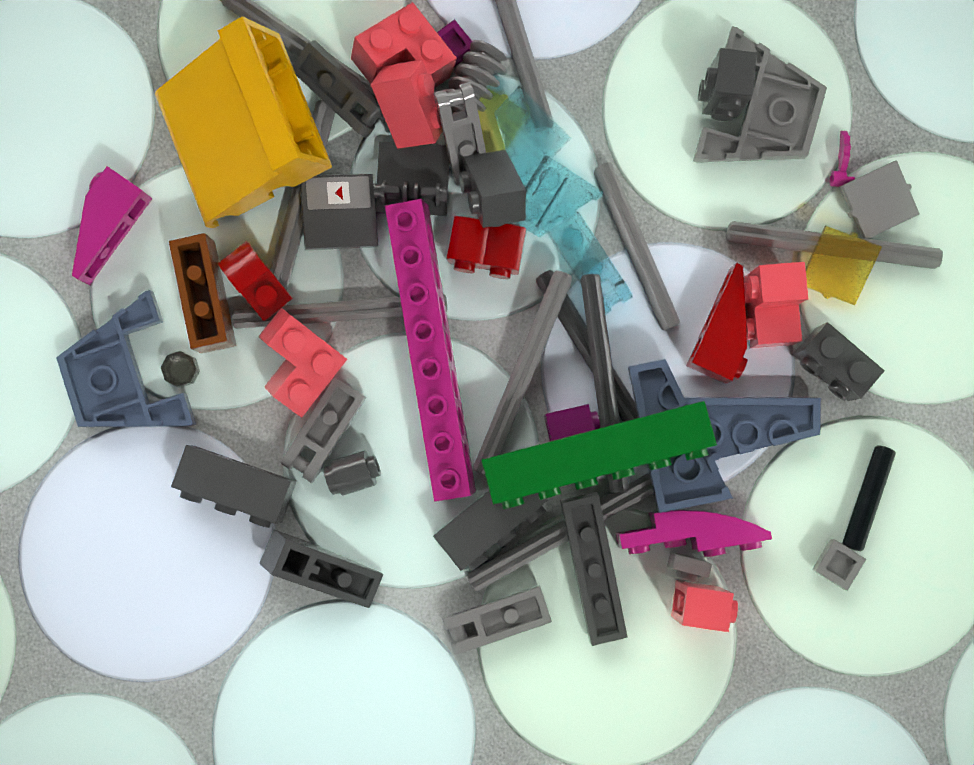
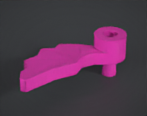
(840, 177)

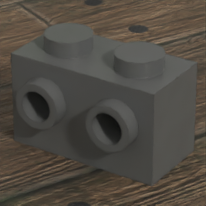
(728, 84)
(493, 188)
(838, 363)

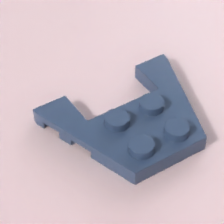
(106, 380)

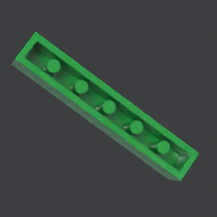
(599, 453)

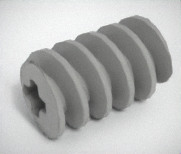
(479, 71)

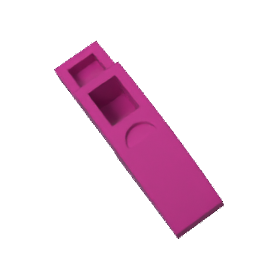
(706, 530)

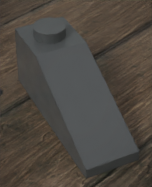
(320, 569)

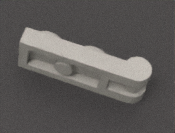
(461, 129)
(324, 429)
(498, 619)

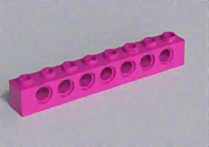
(430, 350)

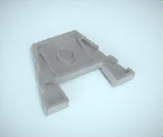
(777, 117)

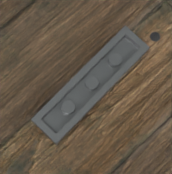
(594, 568)

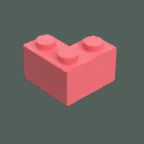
(403, 39)
(773, 304)
(308, 362)

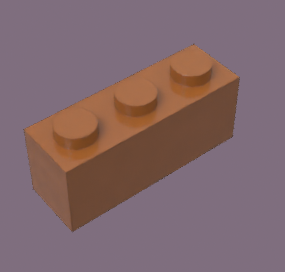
(202, 293)

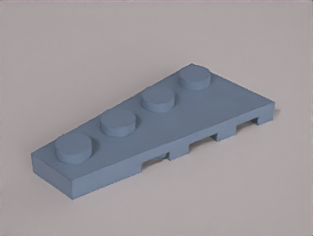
(759, 422)
(684, 481)

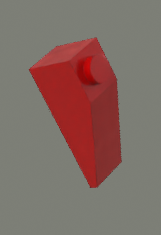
(724, 334)

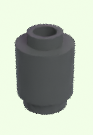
(352, 473)

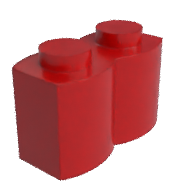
(486, 248)

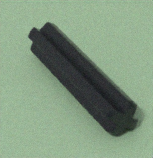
(869, 498)

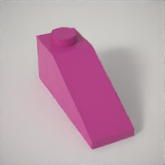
(106, 219)

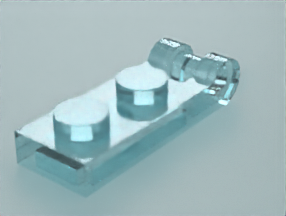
(587, 256)

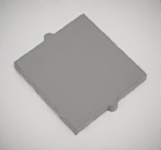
(879, 200)

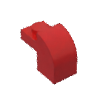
(254, 280)

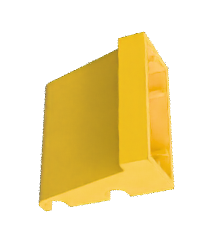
(241, 122)

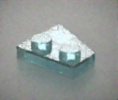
(528, 133)

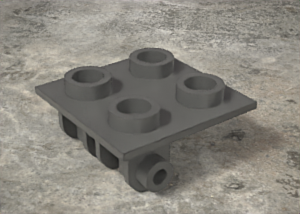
(412, 175)

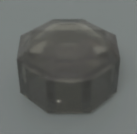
(180, 369)

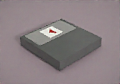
(339, 212)

